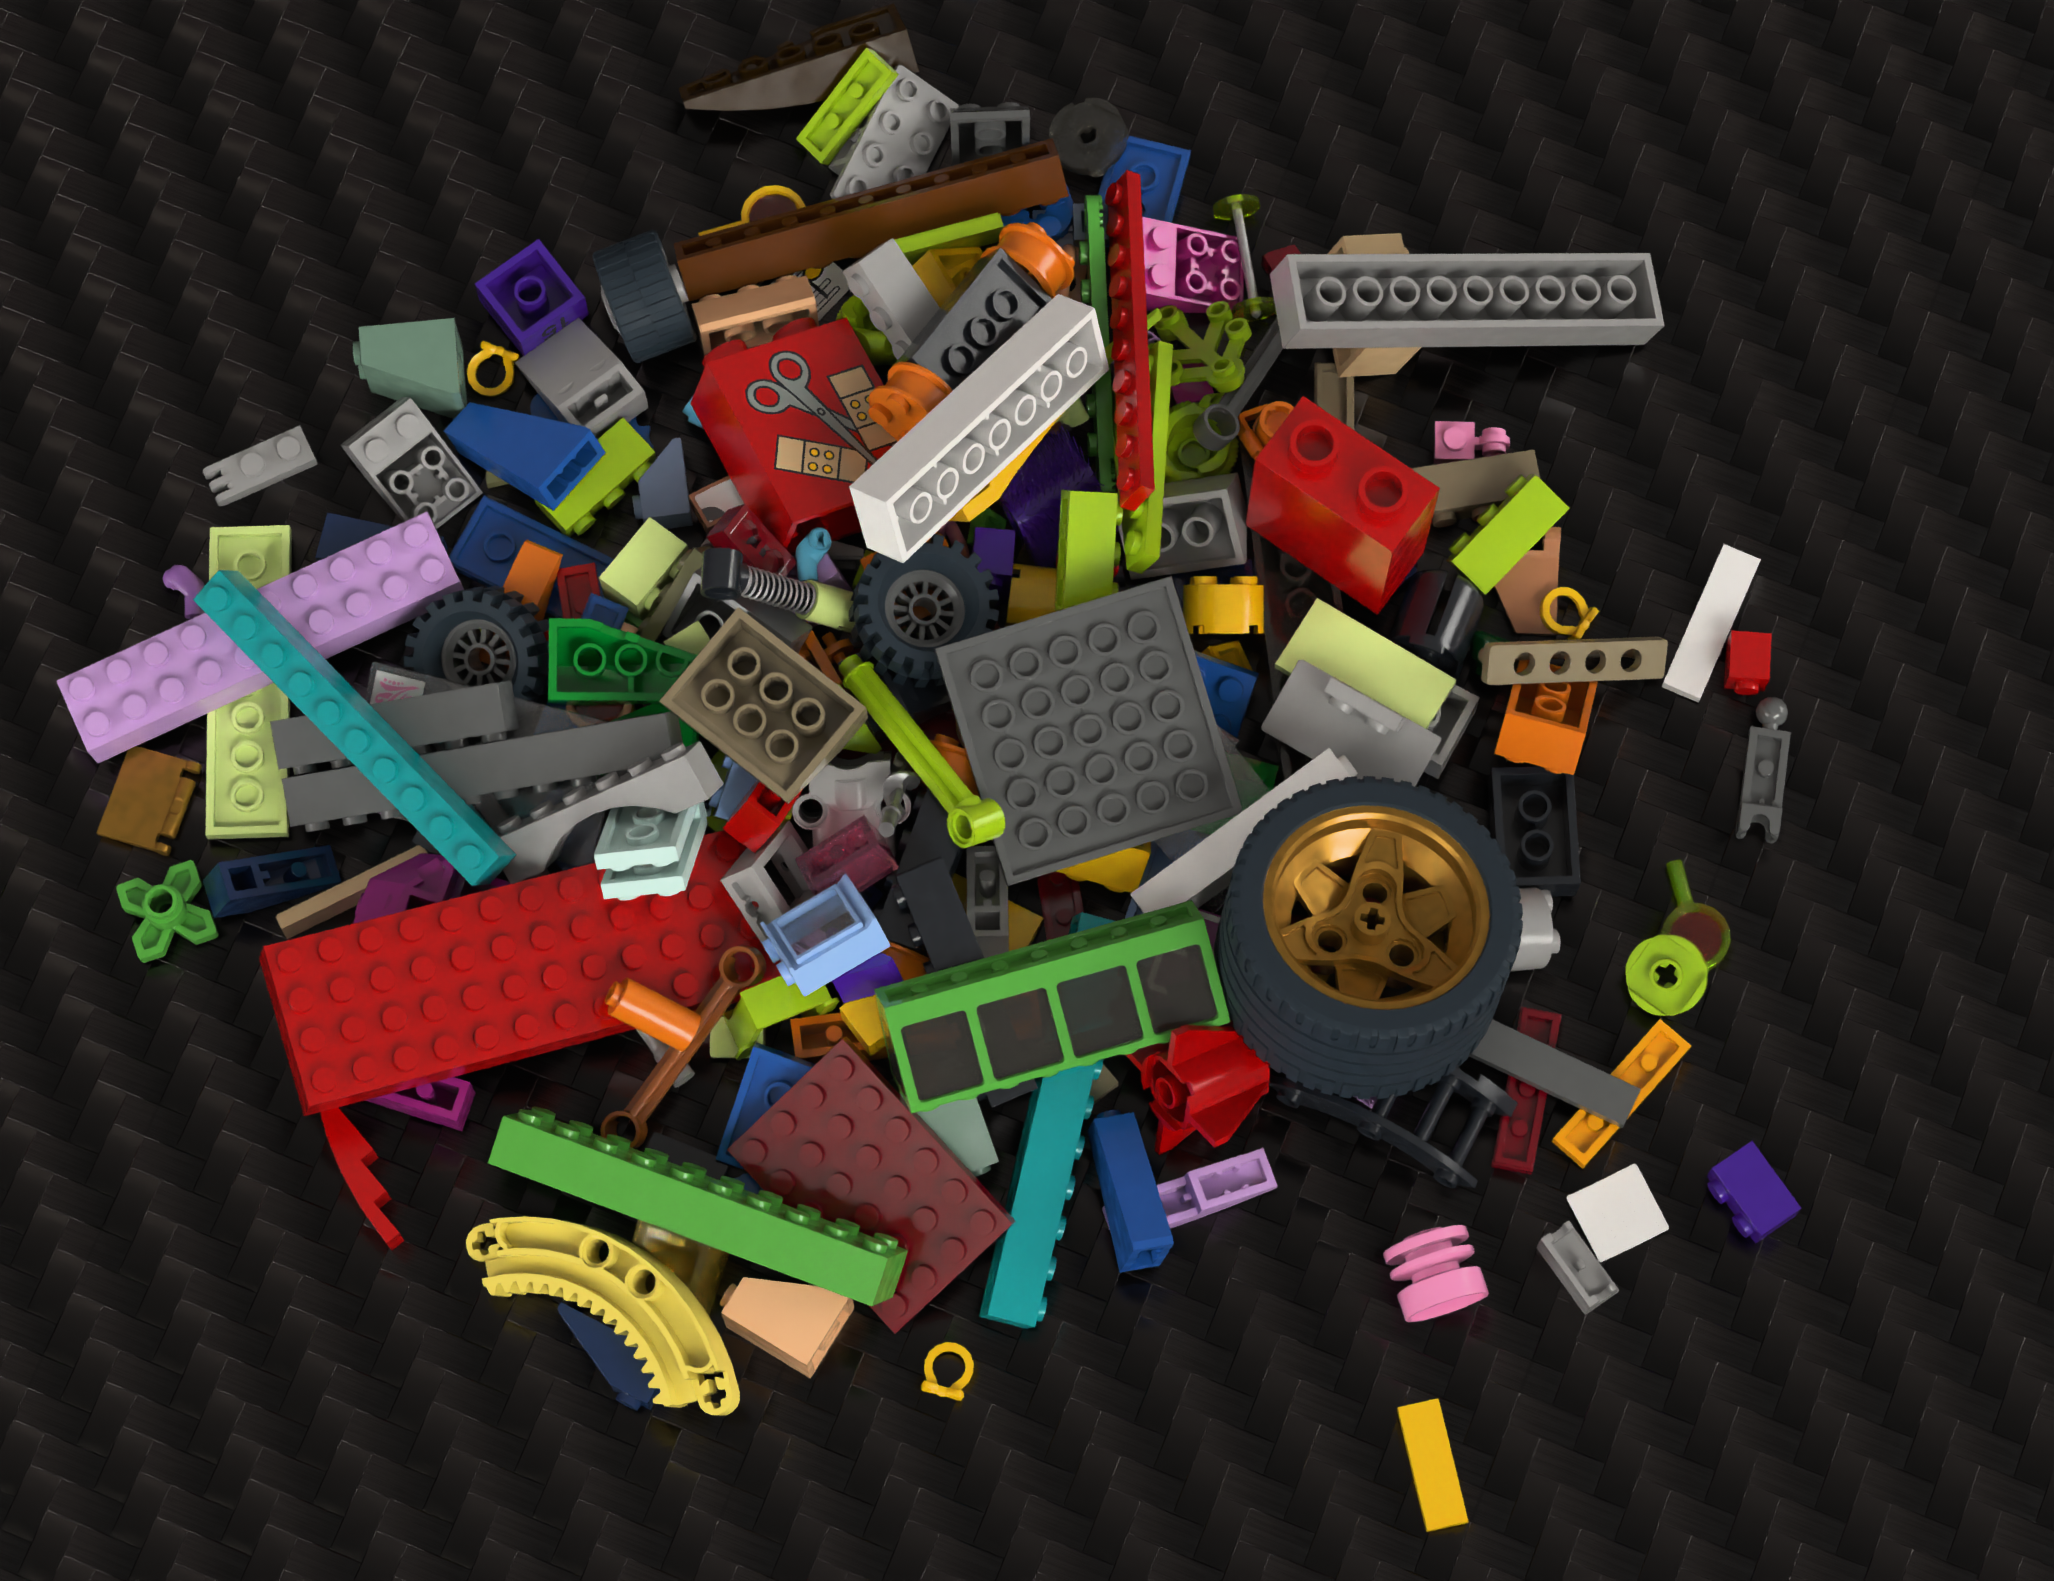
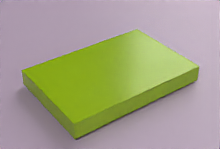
(968, 233)

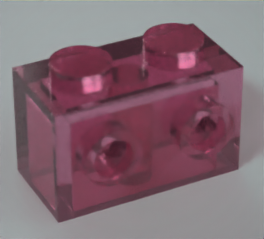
(853, 850)

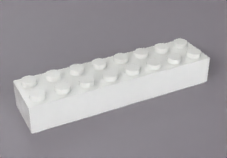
(979, 428)

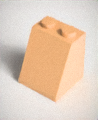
(786, 1319)

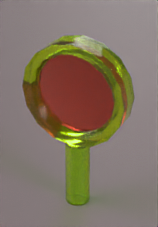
(1696, 921)

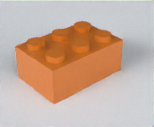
(1546, 723)

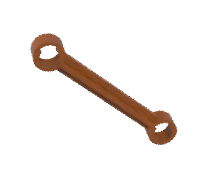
(675, 1061)

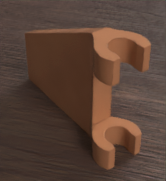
(1528, 583)

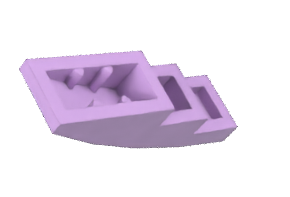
(1215, 1187)

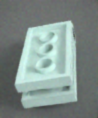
(649, 850)

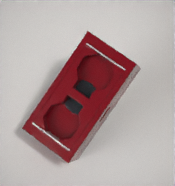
(746, 533)

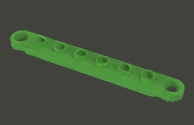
(1094, 292)

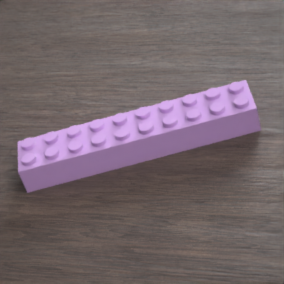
(202, 668)

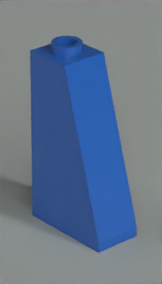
(526, 450)
(1129, 1192)

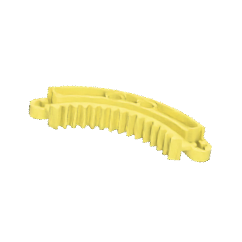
(664, 1324)

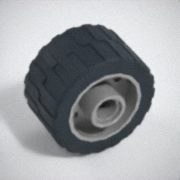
(644, 296)

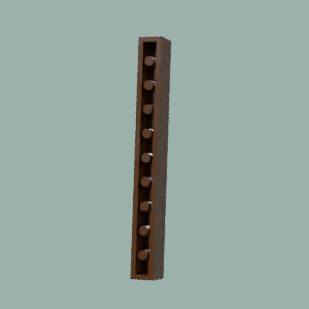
(868, 218)

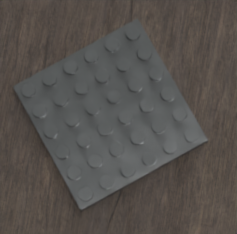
(1089, 729)

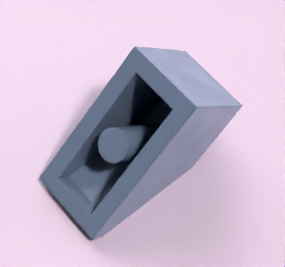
(665, 490)

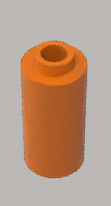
(652, 1013)

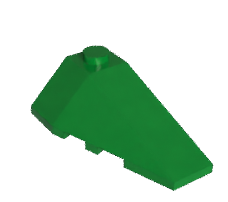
(608, 666)

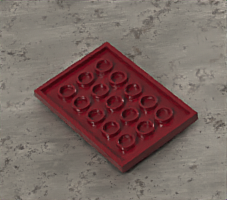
(862, 1157)

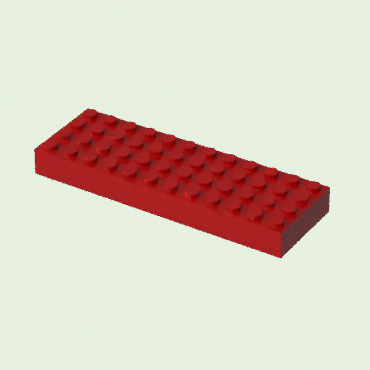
(494, 976)

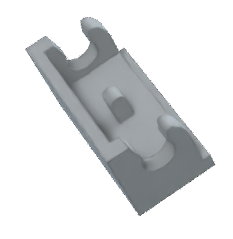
(1577, 1267)

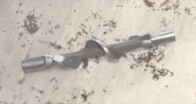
(893, 793)

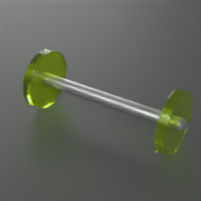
(1237, 208)

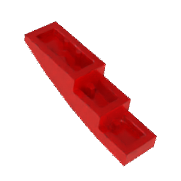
(353, 1157)

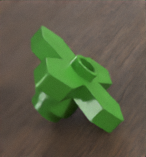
(158, 927)

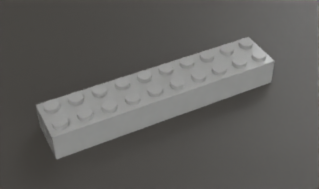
(1465, 300)

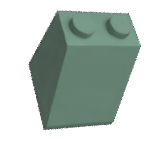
(415, 362)
(963, 1131)

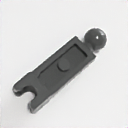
(1764, 771)

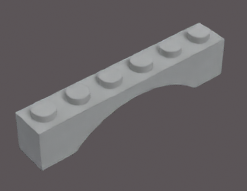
(669, 783)

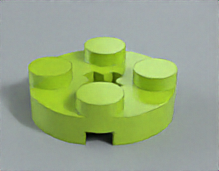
(1643, 978)

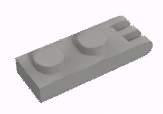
(260, 466)

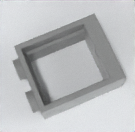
(750, 882)

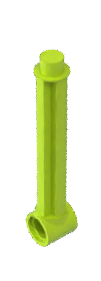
(969, 817)

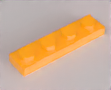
(1642, 1068)

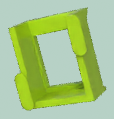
(771, 1004)

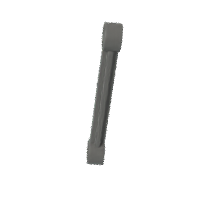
(1233, 402)

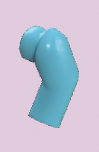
(810, 553)

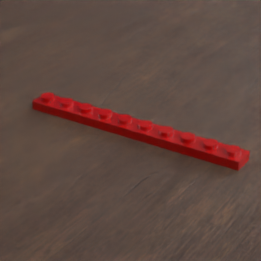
(1130, 341)

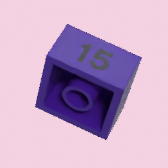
(531, 297)

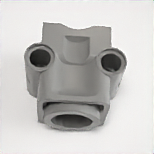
(846, 793)

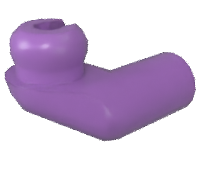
(185, 581)

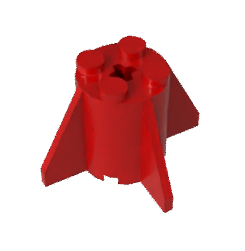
(1201, 1083)

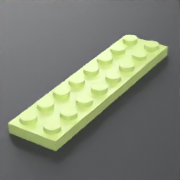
(241, 765)

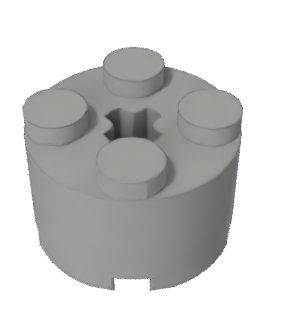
(1537, 936)

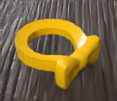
(508, 359)
(1586, 614)
(955, 1391)

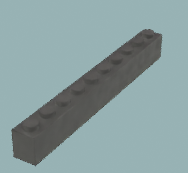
(490, 768)

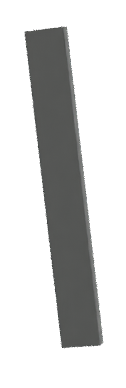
(1549, 1070)

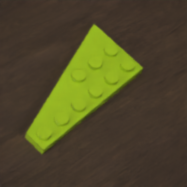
(1143, 526)

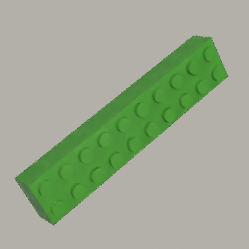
(699, 1205)

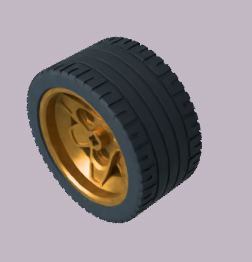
(1387, 843)

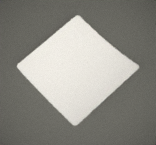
(1617, 1213)

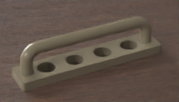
(1499, 660)

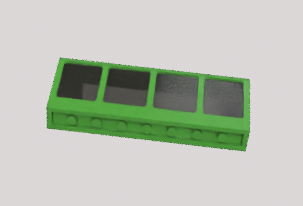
(1050, 1006)

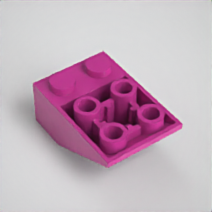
(1190, 267)

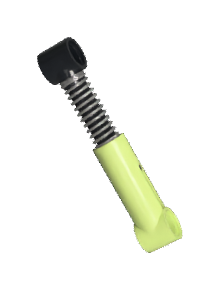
(729, 577)

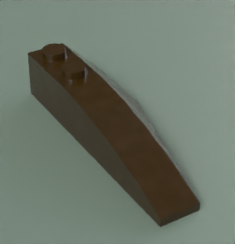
(805, 70)

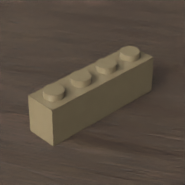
(1475, 484)

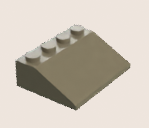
(765, 706)

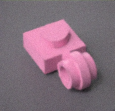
(1458, 442)

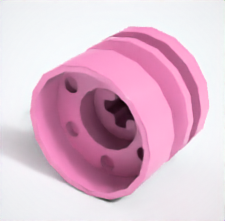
(1433, 1266)

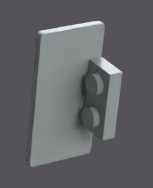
(895, 137)
(1326, 713)

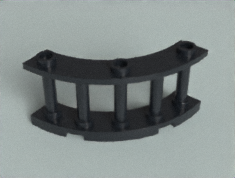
(1485, 1101)

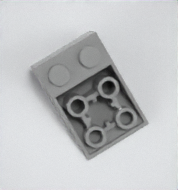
(583, 380)
(411, 464)

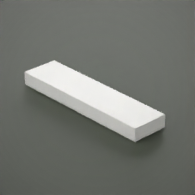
(1711, 623)

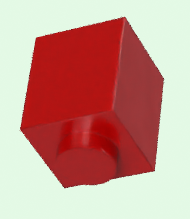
(1747, 662)

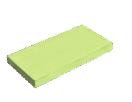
(1367, 663)

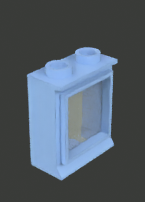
(824, 937)

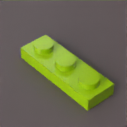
(847, 106)

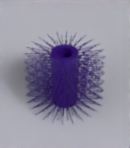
(1041, 503)

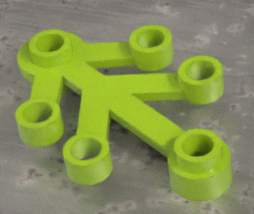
(1222, 372)

